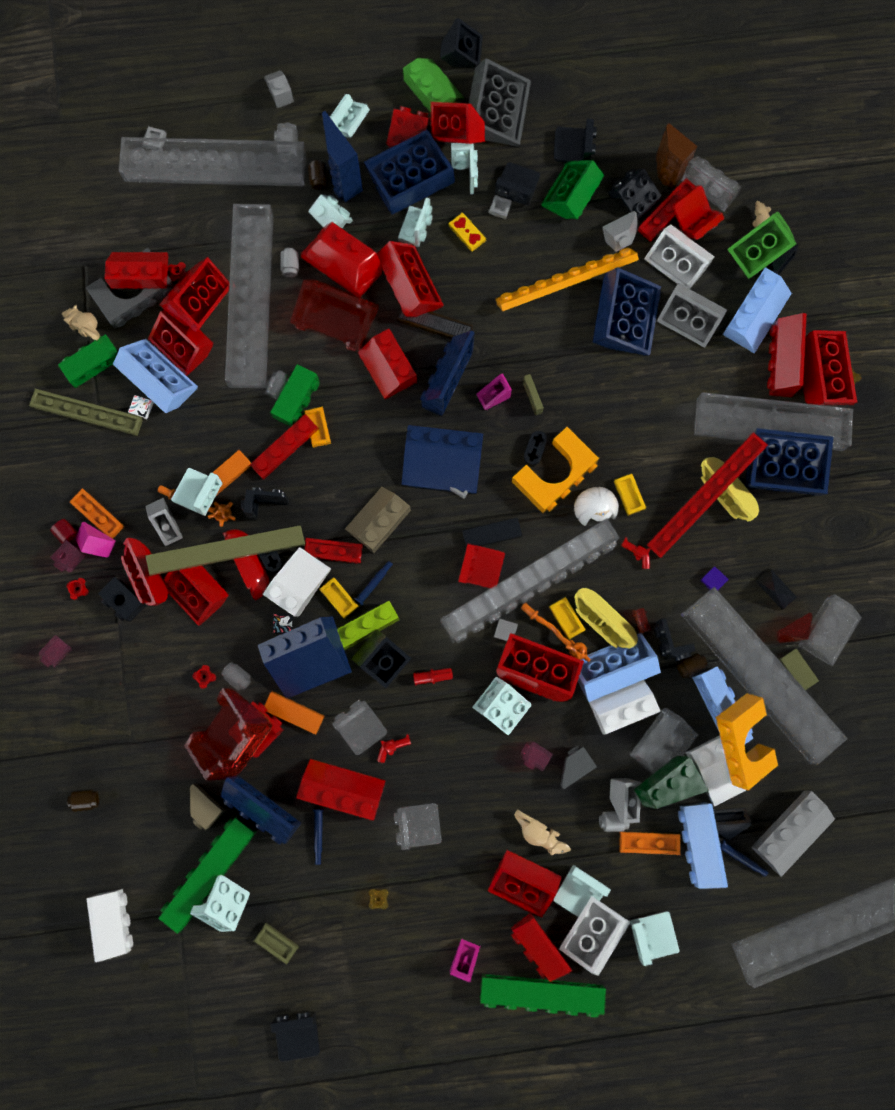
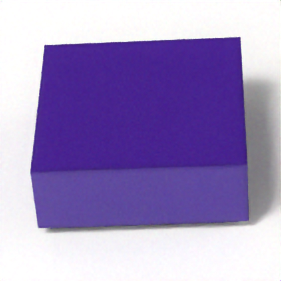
(714, 578)

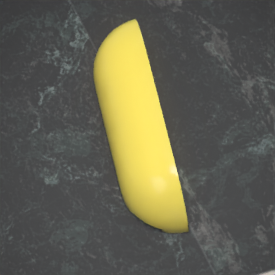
(736, 497)
(604, 619)

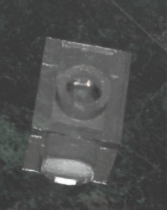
(286, 132)

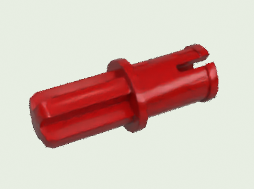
(433, 676)

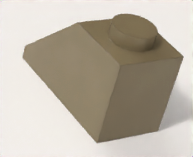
(203, 807)

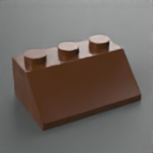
(673, 156)

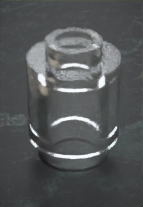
(276, 384)
(236, 676)

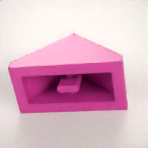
(495, 392)
(94, 541)
(464, 960)

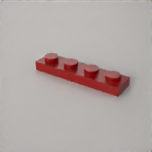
(664, 213)
(284, 446)

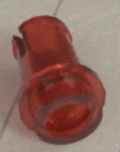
(641, 620)

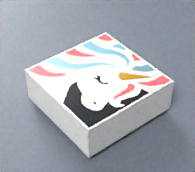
(141, 407)

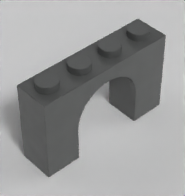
(119, 310)

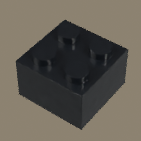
(381, 658)

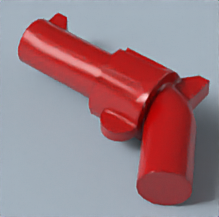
(639, 552)
(391, 746)

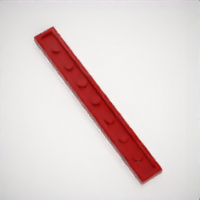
(707, 494)

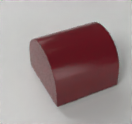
(63, 531)

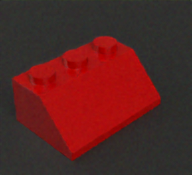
(456, 123)
(137, 270)
(180, 343)
(387, 364)
(195, 592)
(524, 883)
(540, 948)

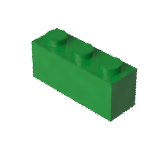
(89, 361)
(295, 396)

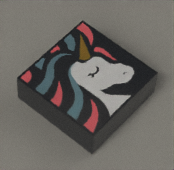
(282, 622)

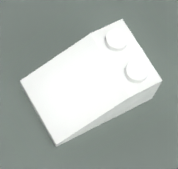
(297, 582)
(713, 768)

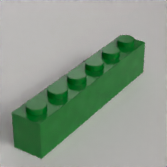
(202, 879)
(542, 994)

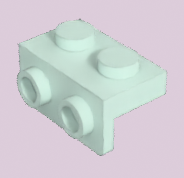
(349, 115)
(327, 210)

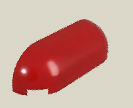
(250, 568)
(147, 588)

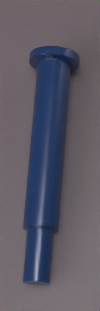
(373, 583)
(317, 834)
(742, 858)

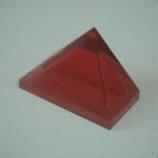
(796, 631)

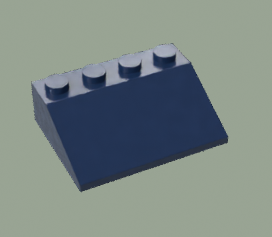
(342, 161)
(410, 171)
(626, 312)
(448, 373)
(442, 459)
(792, 463)
(305, 657)
(260, 809)

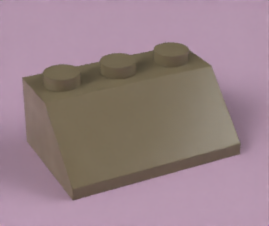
(378, 519)

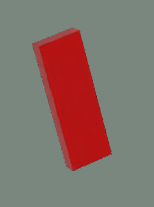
(334, 550)

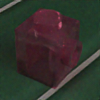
(67, 557)
(54, 652)
(535, 756)

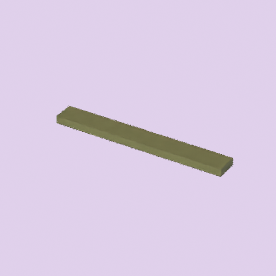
(224, 550)

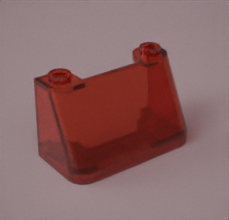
(334, 313)
(229, 739)

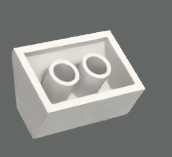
(679, 257)
(624, 707)
(109, 924)
(594, 936)

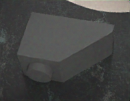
(576, 766)

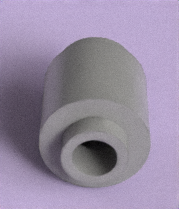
(289, 262)
(611, 823)

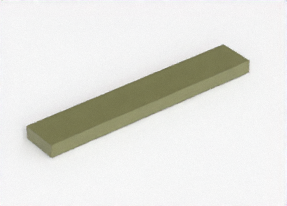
(86, 412)

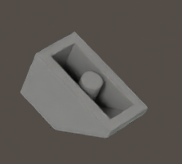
(279, 88)
(621, 231)
(163, 521)
(625, 799)

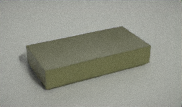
(532, 395)
(799, 669)
(276, 943)

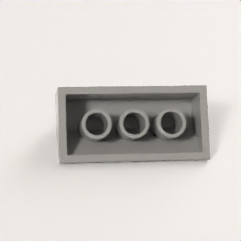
(793, 832)

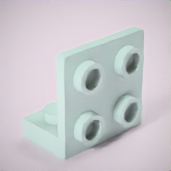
(464, 157)
(415, 224)
(197, 491)
(502, 705)
(578, 889)
(223, 905)
(654, 936)

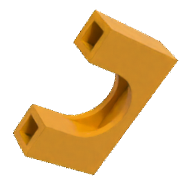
(545, 494)
(733, 727)

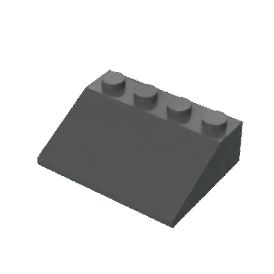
(501, 101)

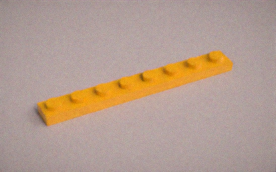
(569, 278)

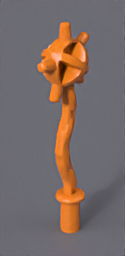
(221, 512)
(577, 649)

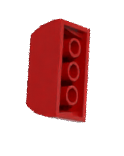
(343, 259)
(196, 294)
(828, 369)
(539, 669)

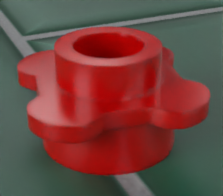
(173, 268)
(74, 594)
(198, 676)

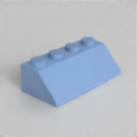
(758, 311)
(154, 375)
(617, 668)
(716, 693)
(702, 845)

